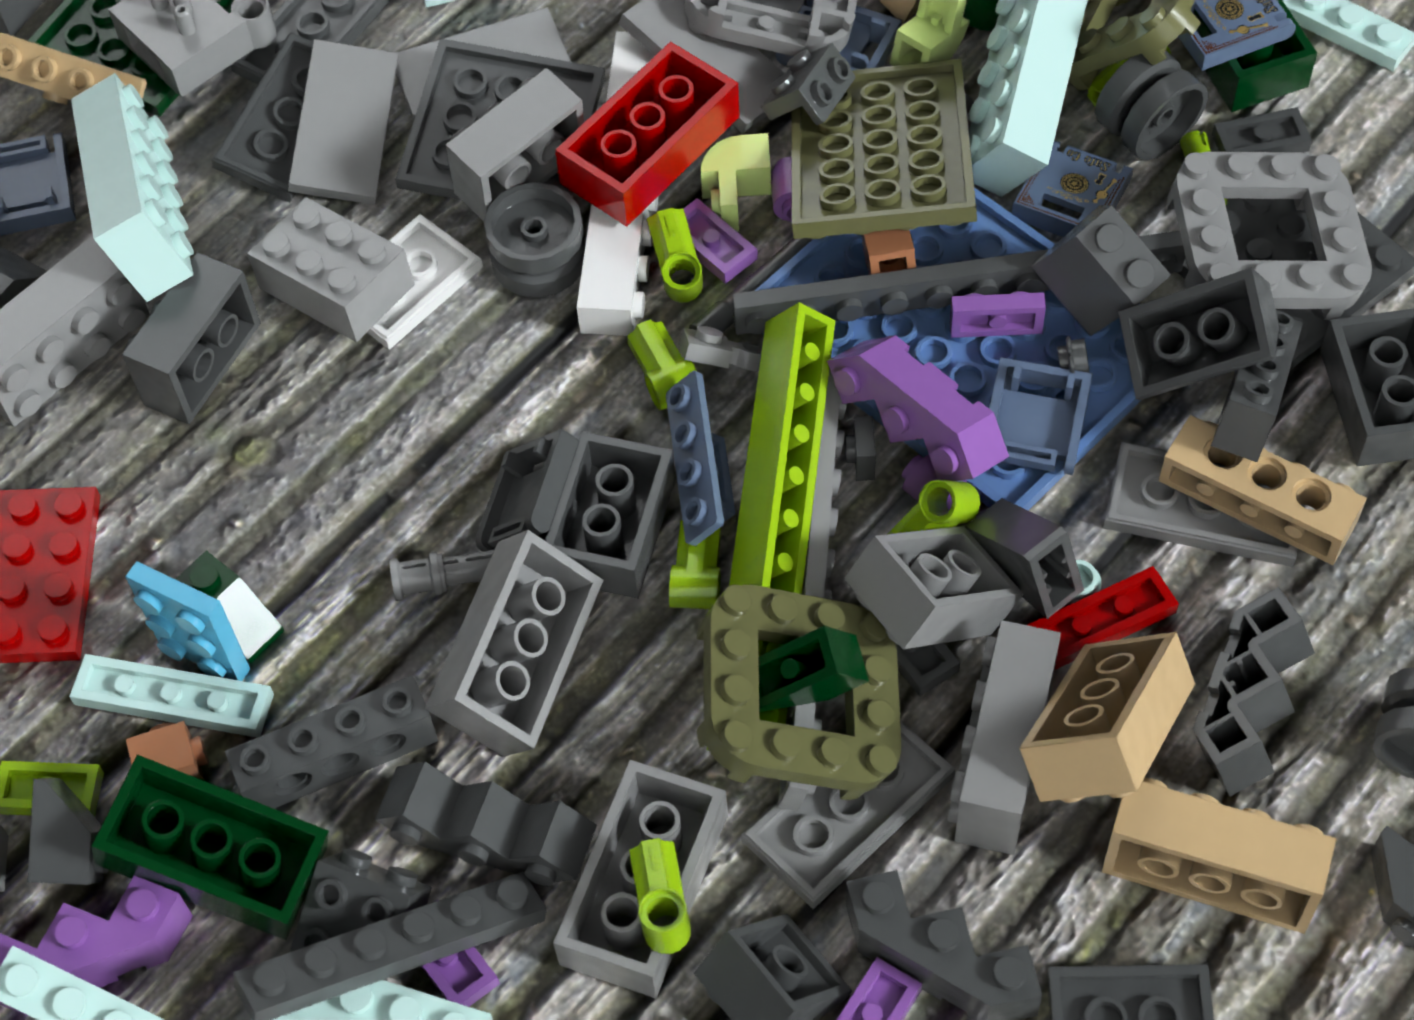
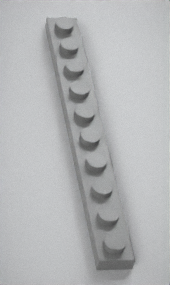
(818, 560)

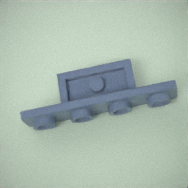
(699, 461)

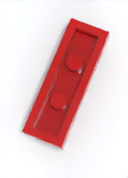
(1110, 614)

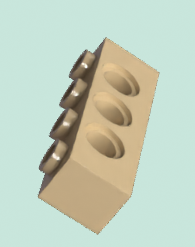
(1273, 510)

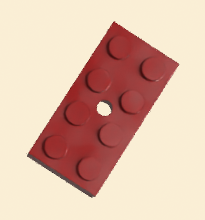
(648, 133)

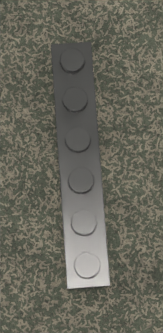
(388, 947)

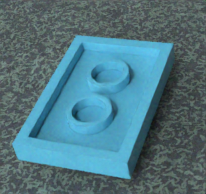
(187, 623)

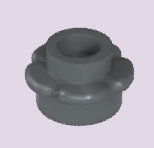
(1073, 355)

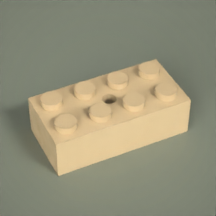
(1108, 718)
(1220, 855)

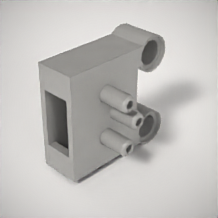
(192, 38)

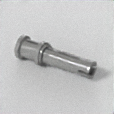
(437, 572)

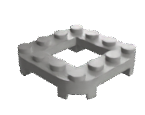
(773, 27)
(1316, 187)

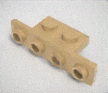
(54, 71)

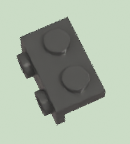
(812, 81)

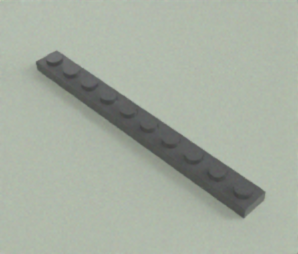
(917, 287)

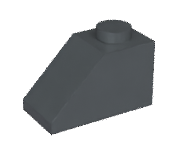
(61, 836)
(1394, 879)

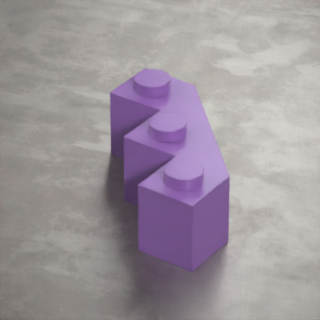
(920, 404)
(99, 950)

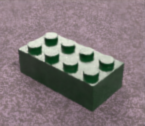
(1264, 72)
(210, 846)

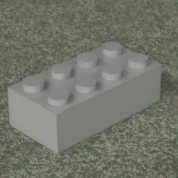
(63, 327)
(515, 644)
(1006, 703)
(602, 923)

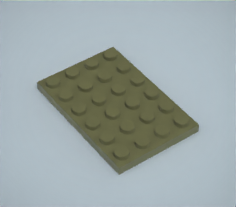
(885, 155)

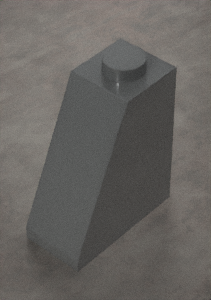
(1031, 553)

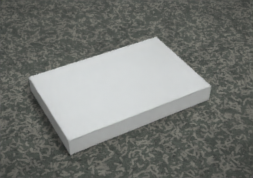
(438, 270)

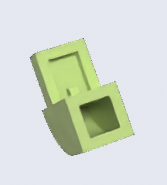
(931, 34)
(733, 170)

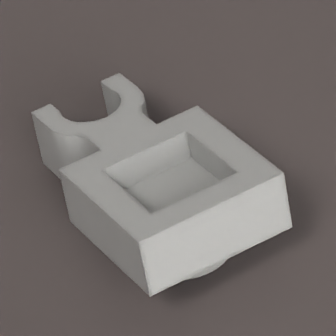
(712, 348)

